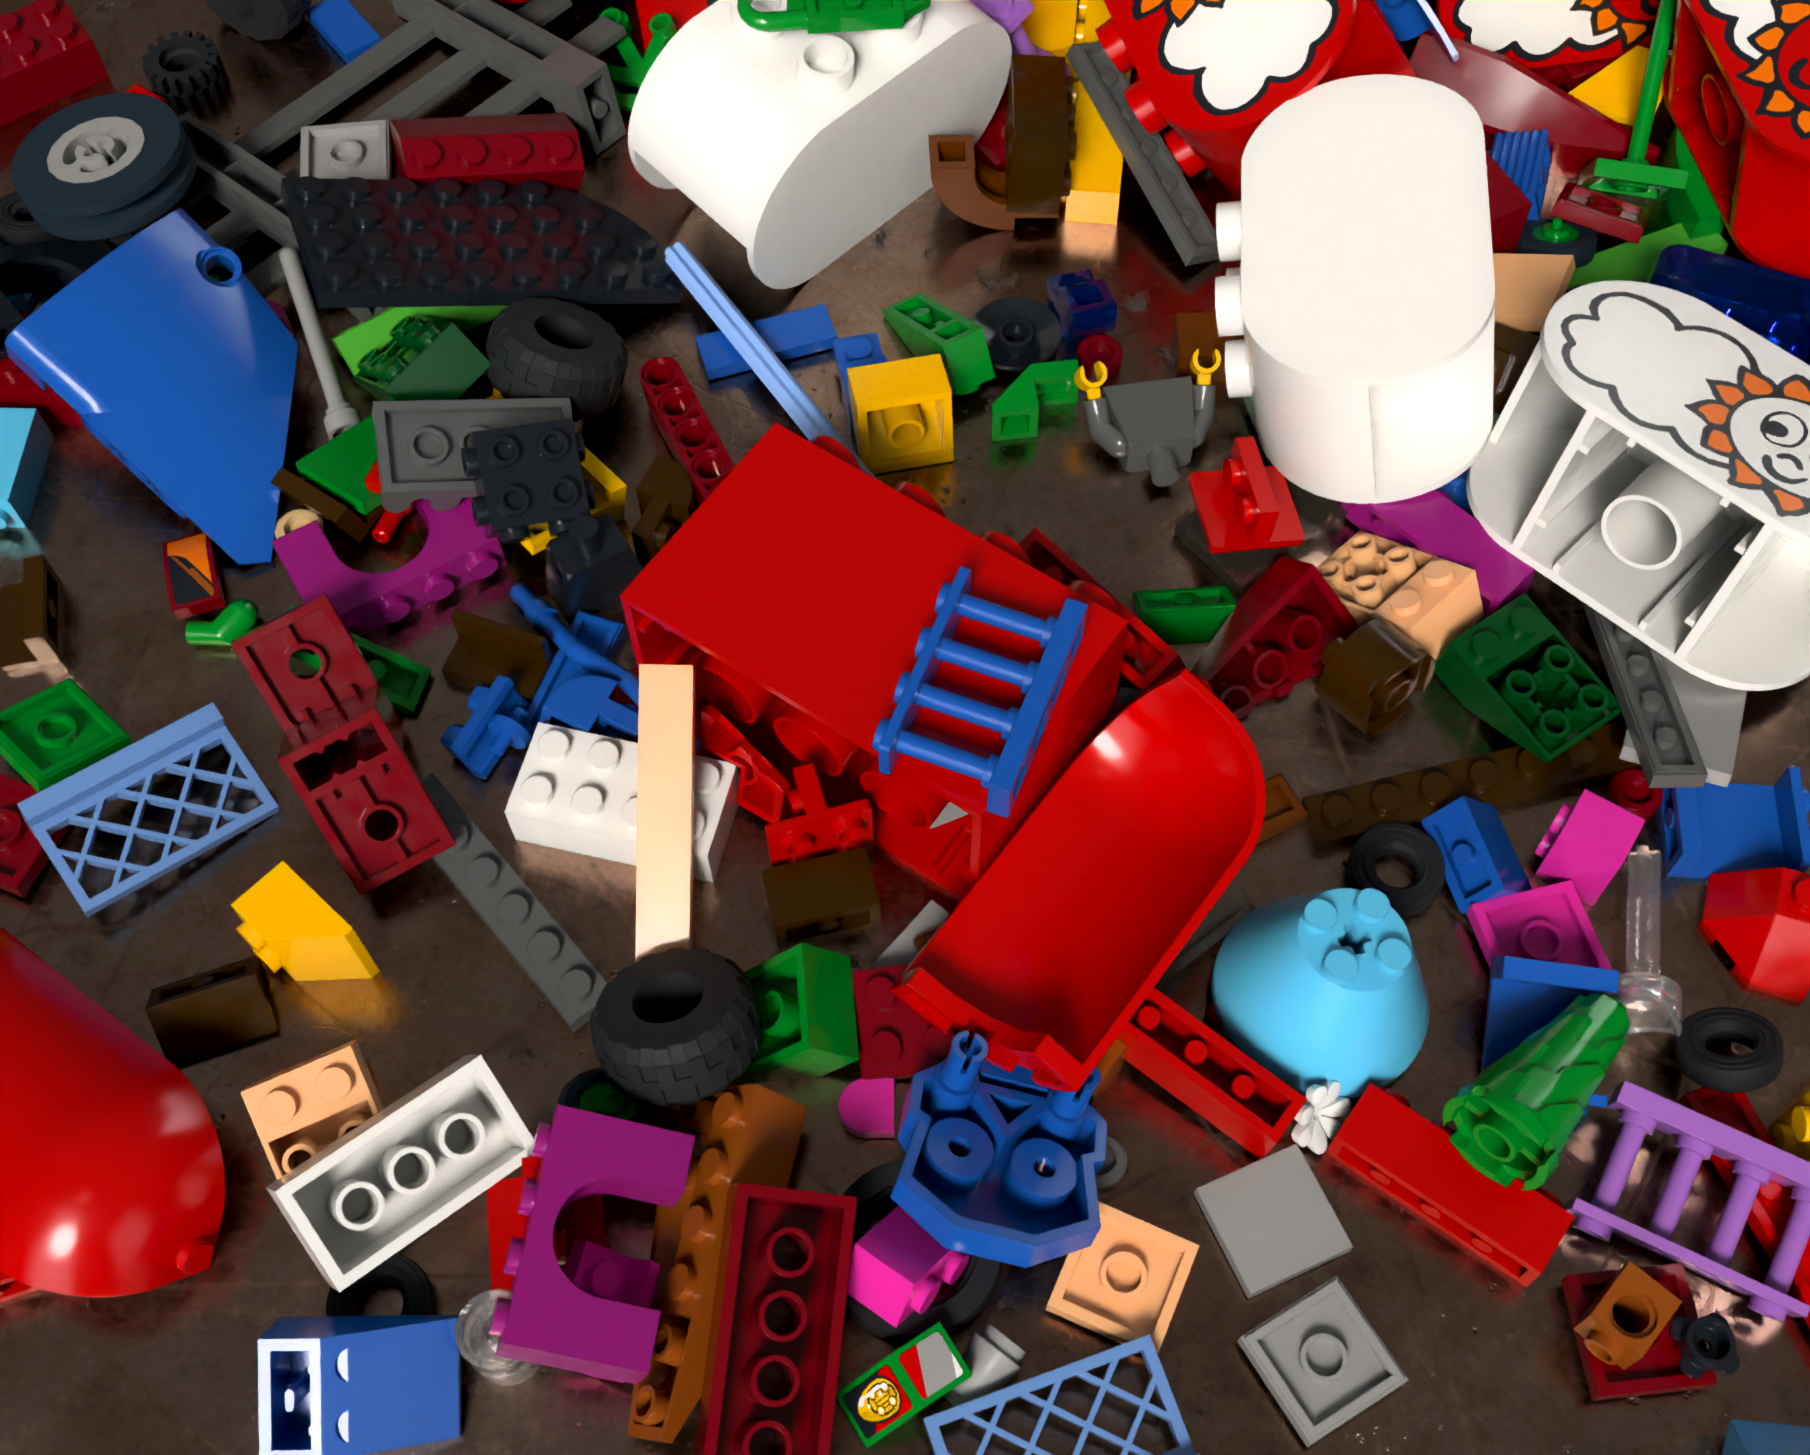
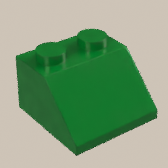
(804, 1015)

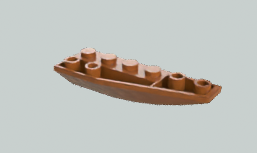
(741, 1138)

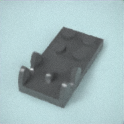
(424, 438)

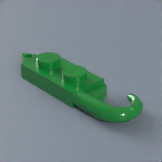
(832, 15)

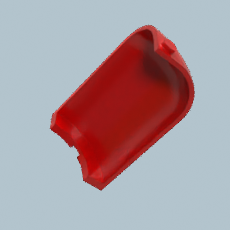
(1097, 887)
(101, 1145)

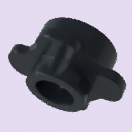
(1721, 1341)

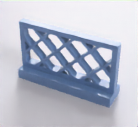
(137, 767)
(1055, 1377)

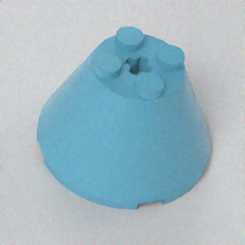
(1323, 990)

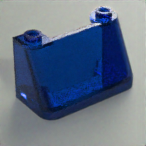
(1753, 295)

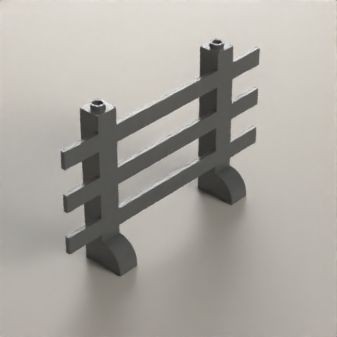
(484, 34)

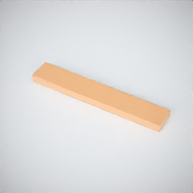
(665, 808)

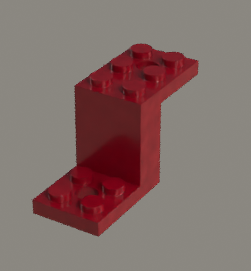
(343, 744)

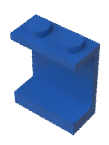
(1736, 827)
(1529, 996)

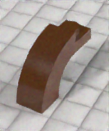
(969, 185)

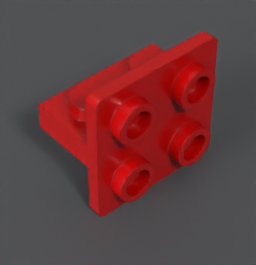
(1245, 503)
(813, 828)
(578, 1221)

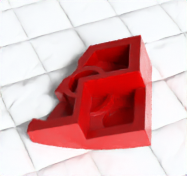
(761, 782)

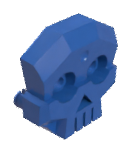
(1006, 1130)

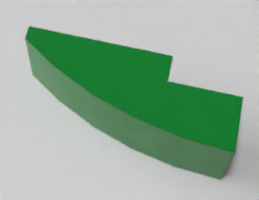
(1694, 205)

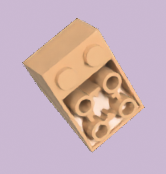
(1409, 588)
(311, 1105)

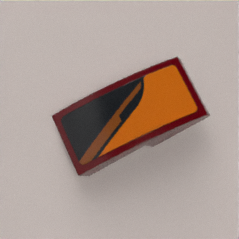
(193, 575)

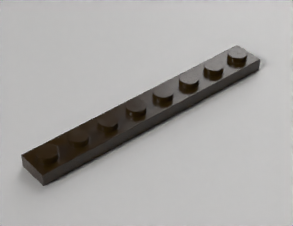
(1492, 777)

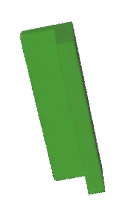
(375, 331)

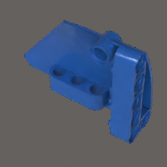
(175, 377)

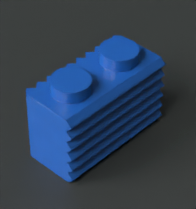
(1526, 162)

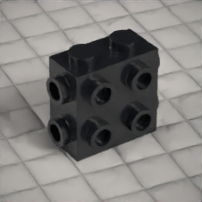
(527, 479)

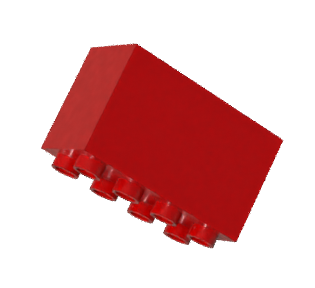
(807, 607)

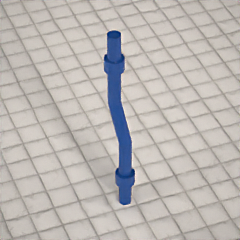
(545, 619)

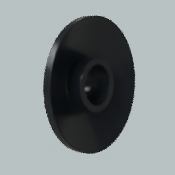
(1019, 332)

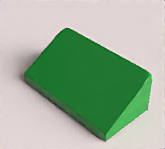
(1184, 613)

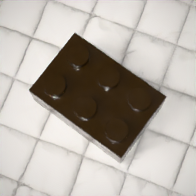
(1038, 134)

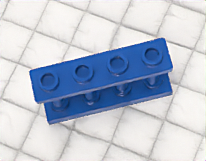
(1018, 727)

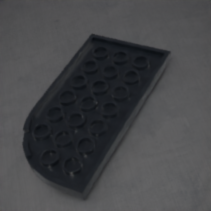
(469, 245)

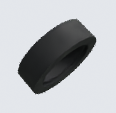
(954, 1311)

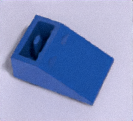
(357, 1384)

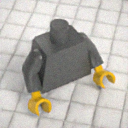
(1151, 422)

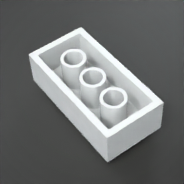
(582, 798)
(403, 1171)

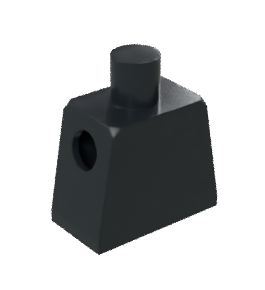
(589, 566)

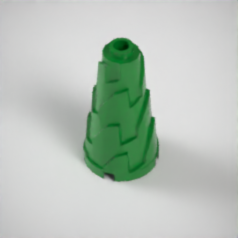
(1530, 1100)

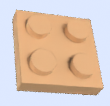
(1124, 1280)

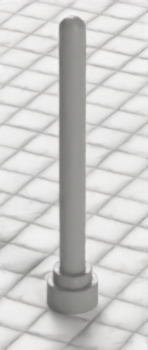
(339, 414)

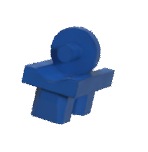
(493, 726)

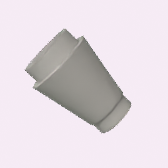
(992, 1362)

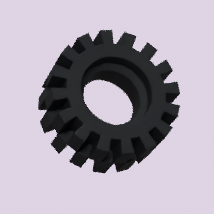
(170, 56)

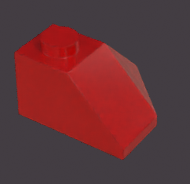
(1763, 927)

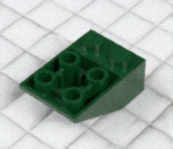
(421, 362)
(1526, 681)

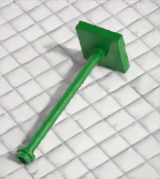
(1633, 174)

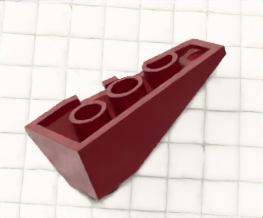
(1274, 636)

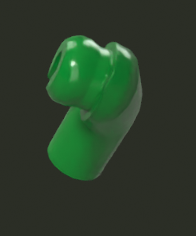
(231, 623)

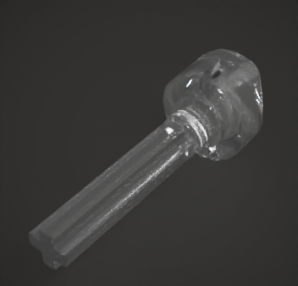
(1649, 998)

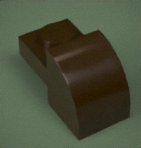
(664, 504)

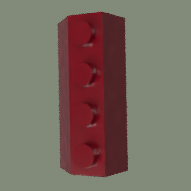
(490, 148)

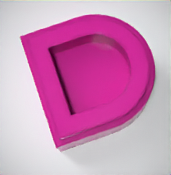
(869, 1108)

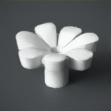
(1318, 1116)

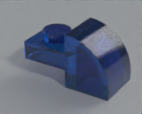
(1082, 304)

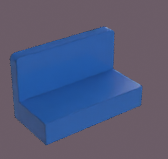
(1475, 852)

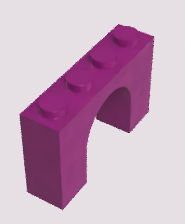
(366, 601)
(545, 1313)

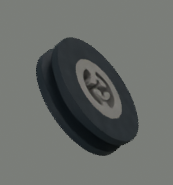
(104, 166)

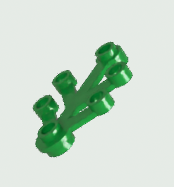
(637, 67)

